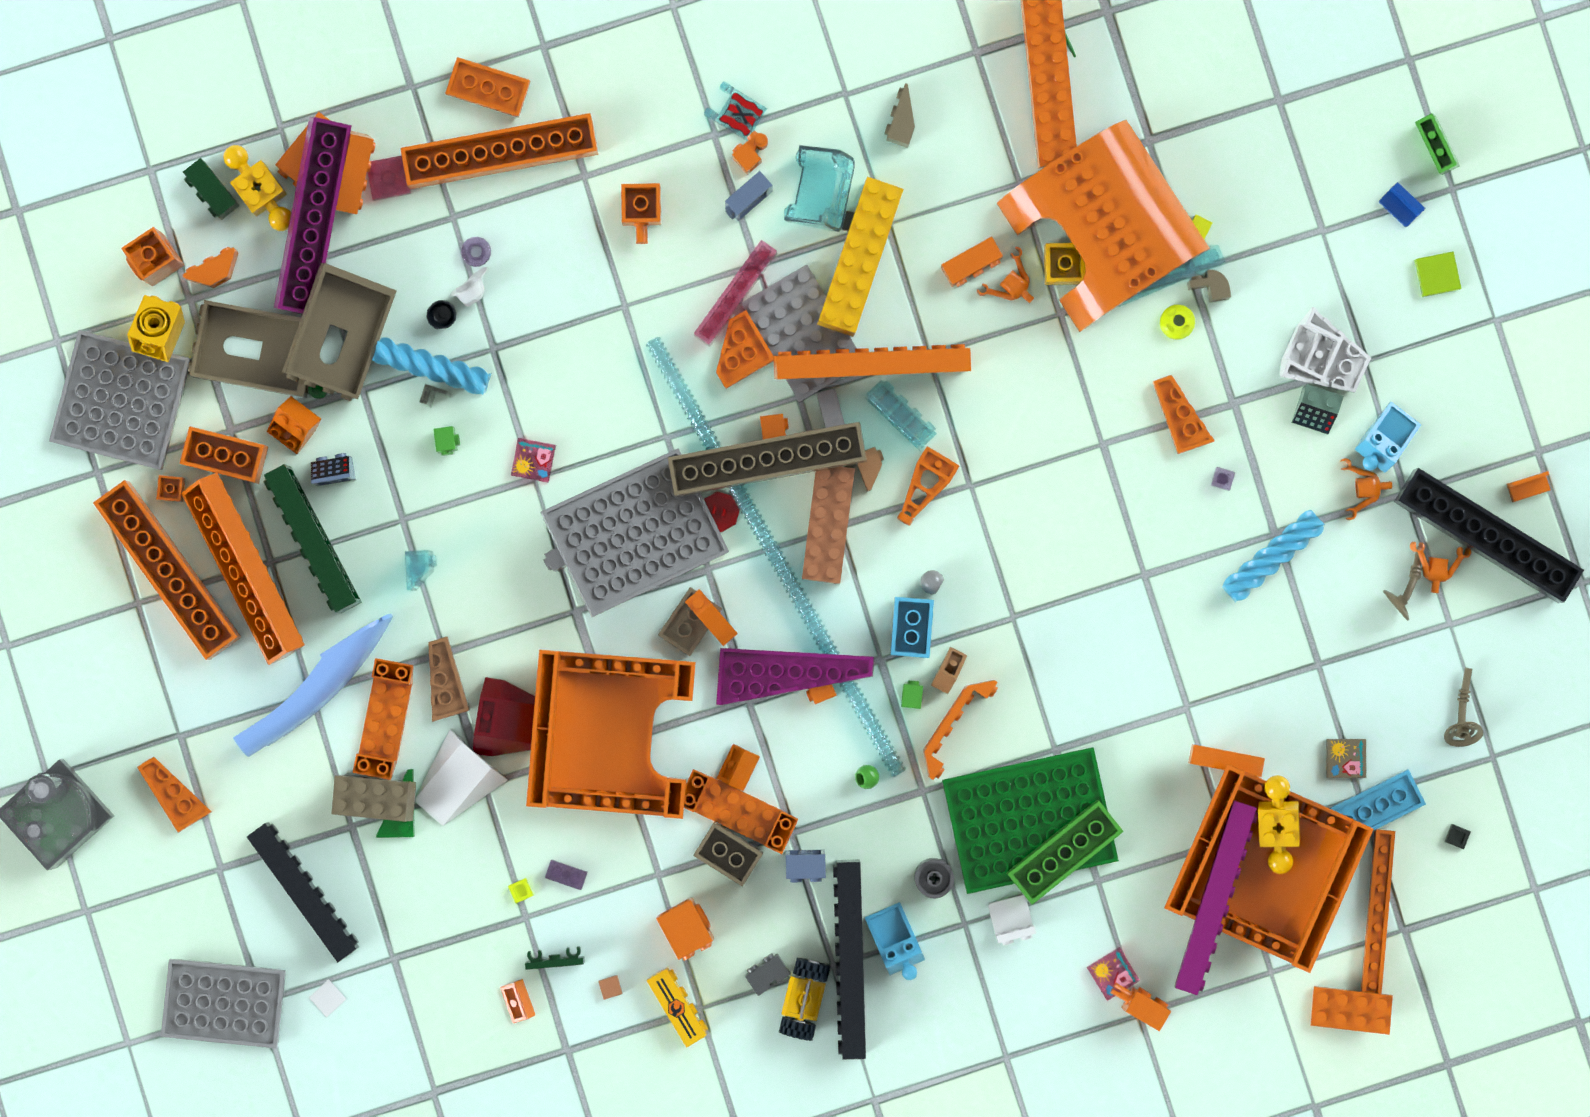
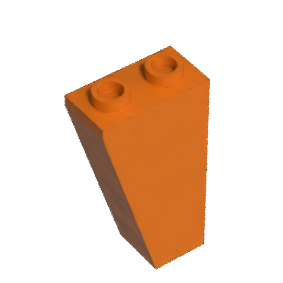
(290, 161)

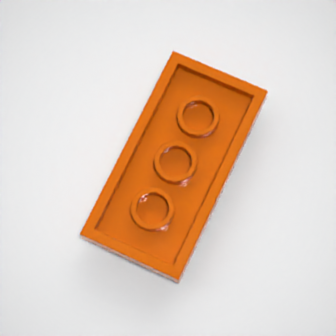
(487, 87)
(1351, 1010)

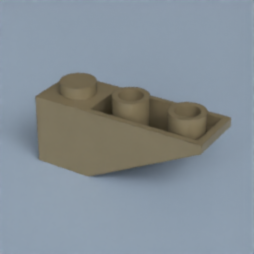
(902, 125)

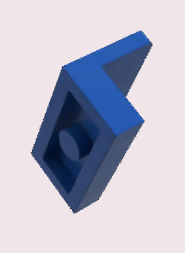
(1401, 204)

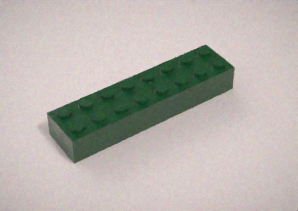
(312, 539)

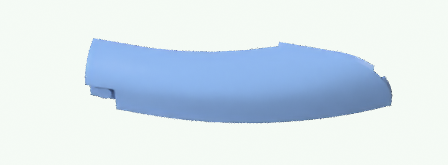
(324, 682)

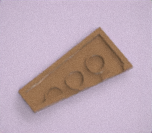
(445, 682)

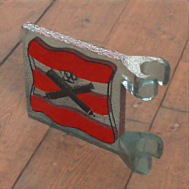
(739, 113)

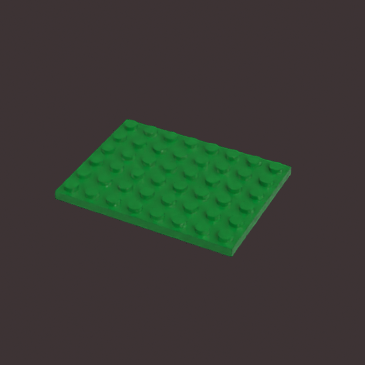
(1015, 808)

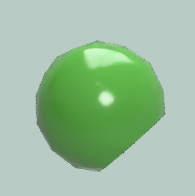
(867, 776)

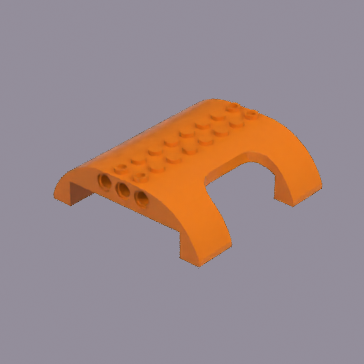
(1114, 214)
(598, 731)

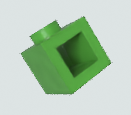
(446, 440)

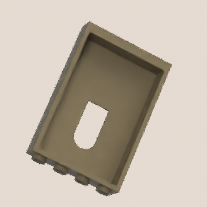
(351, 305)
(273, 329)

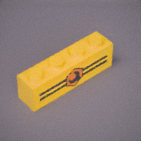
(677, 1007)

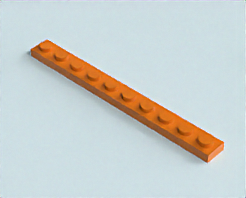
(1378, 911)

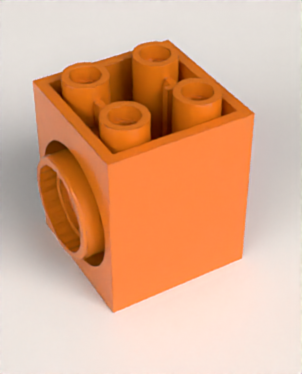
(152, 257)
(686, 928)

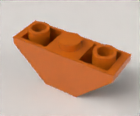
(214, 269)

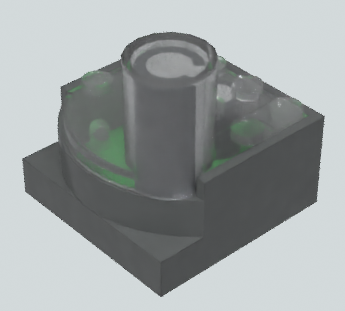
(55, 814)

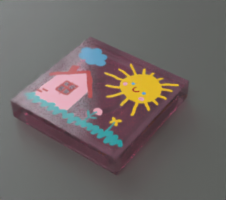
(533, 460)
(1112, 969)

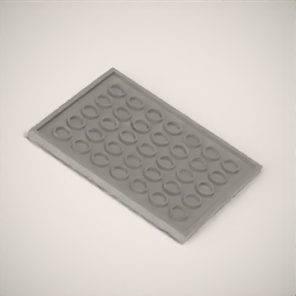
(632, 535)

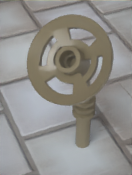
(1400, 601)
(1462, 727)

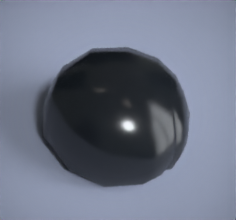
(441, 314)

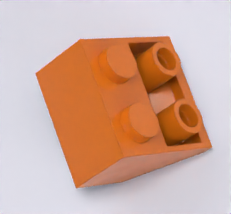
(293, 424)

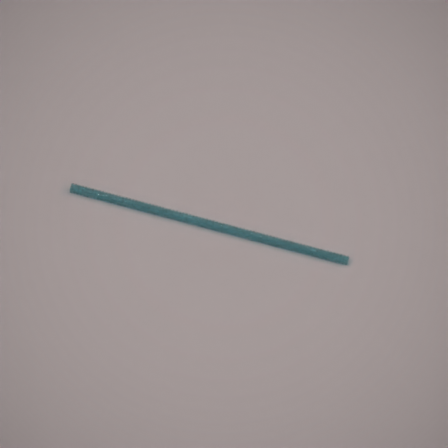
(775, 556)

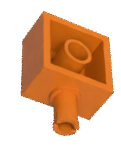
(641, 208)
(1142, 1006)

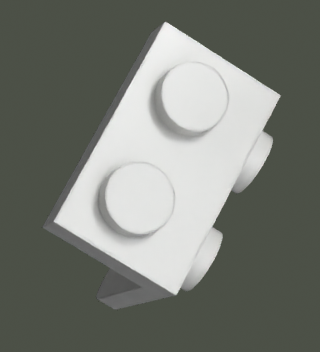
(1011, 919)

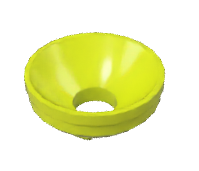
(1168, 326)

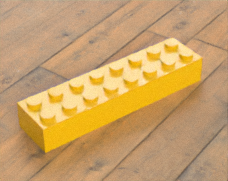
(860, 256)

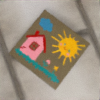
(1345, 758)

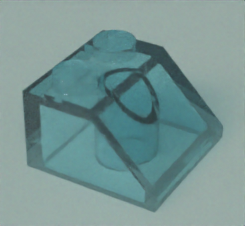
(418, 567)

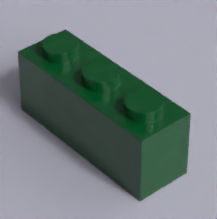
(210, 189)

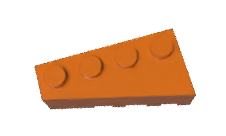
(354, 172)

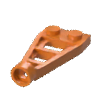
(937, 464)

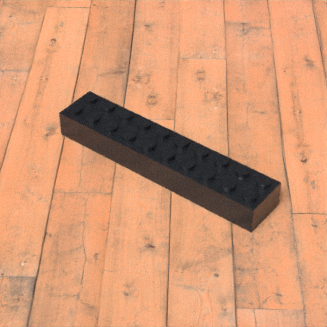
(1488, 535)
(850, 963)

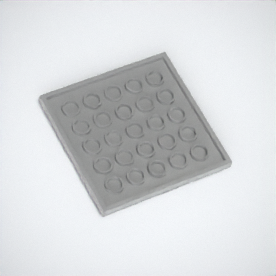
(119, 401)

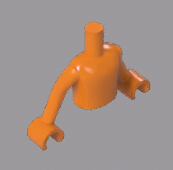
(1013, 283)
(1365, 487)
(1437, 568)

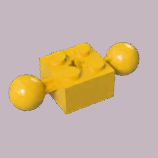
(246, 183)
(1281, 835)

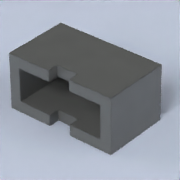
(766, 973)

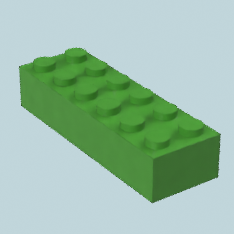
(1064, 852)

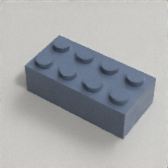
(805, 865)

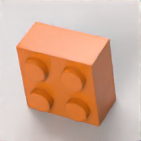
(170, 488)

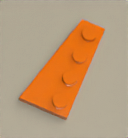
(1183, 422)
(176, 800)

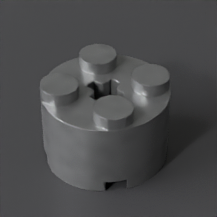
(941, 886)

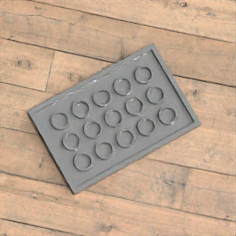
(788, 322)
(223, 1003)

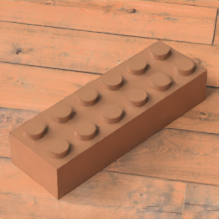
(828, 525)

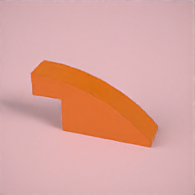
(1220, 758)

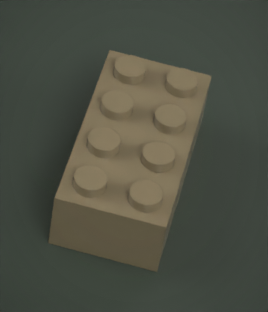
(373, 798)

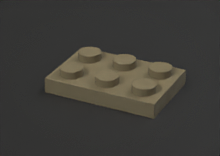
(683, 627)

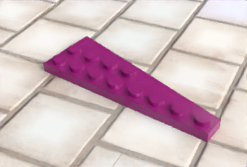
(764, 673)

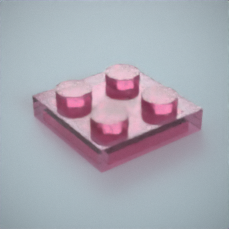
(388, 178)

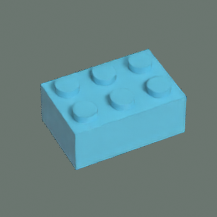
(912, 627)

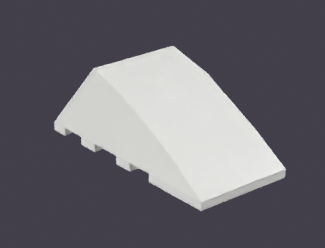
(1323, 355)
(456, 780)

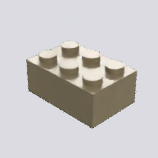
(728, 854)

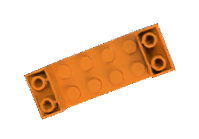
(984, 689)
(384, 719)
(738, 811)

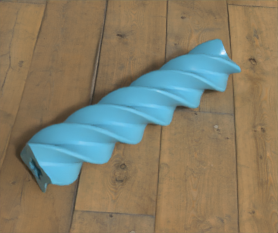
(436, 368)
(1268, 559)

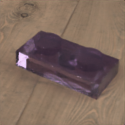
(566, 874)

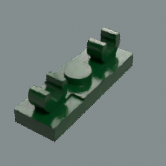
(554, 960)

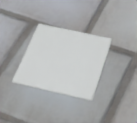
(327, 998)

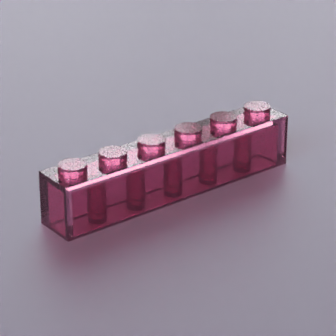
(735, 293)

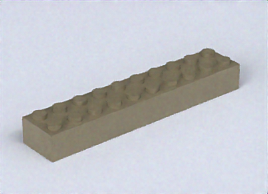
(767, 459)

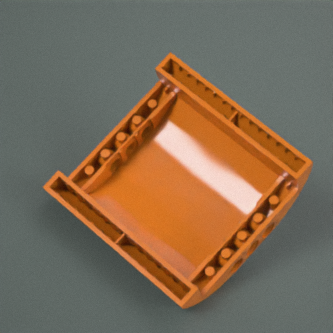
(1273, 910)

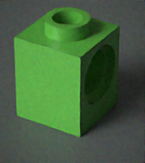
(912, 695)

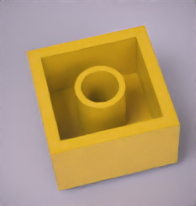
(1062, 264)

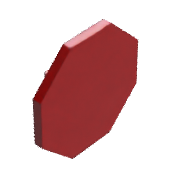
(723, 510)

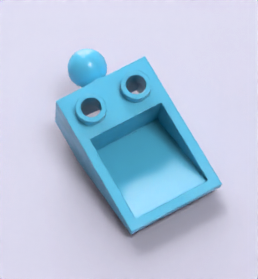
(1387, 438)
(895, 941)

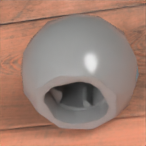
(931, 581)

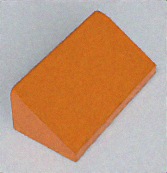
(517, 1001)

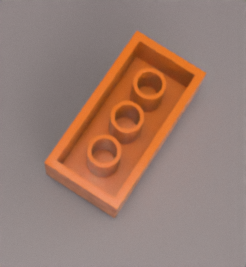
(224, 455)

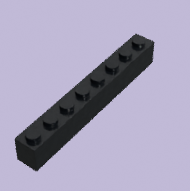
(303, 892)

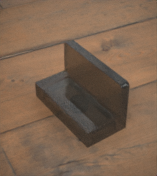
(429, 393)

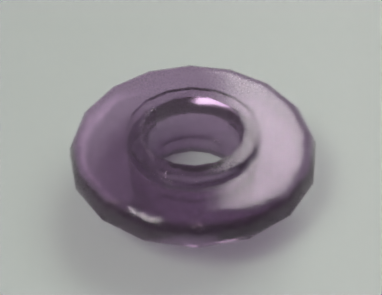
(466, 251)

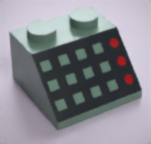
(1317, 409)

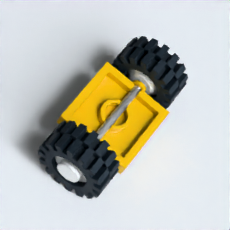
(804, 999)

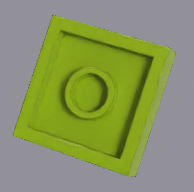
(1438, 274)

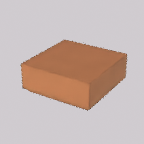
(610, 987)

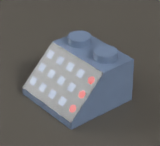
(333, 470)

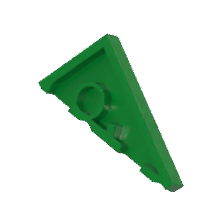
(393, 828)

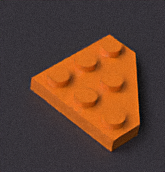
(742, 351)

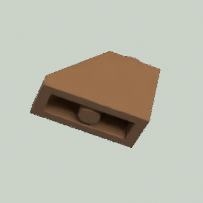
(870, 469)
(949, 670)

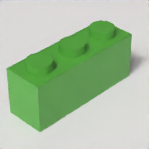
(1437, 144)

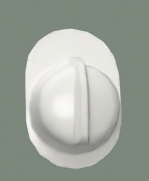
(472, 289)

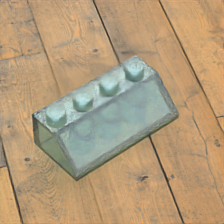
(900, 415)

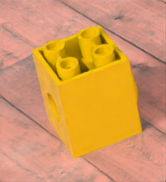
(156, 328)

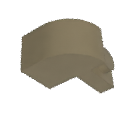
(1216, 284)

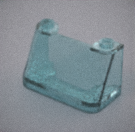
(821, 188)

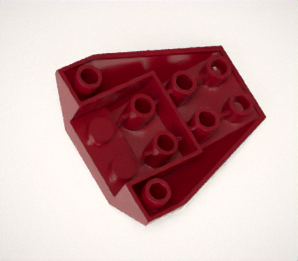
(503, 719)

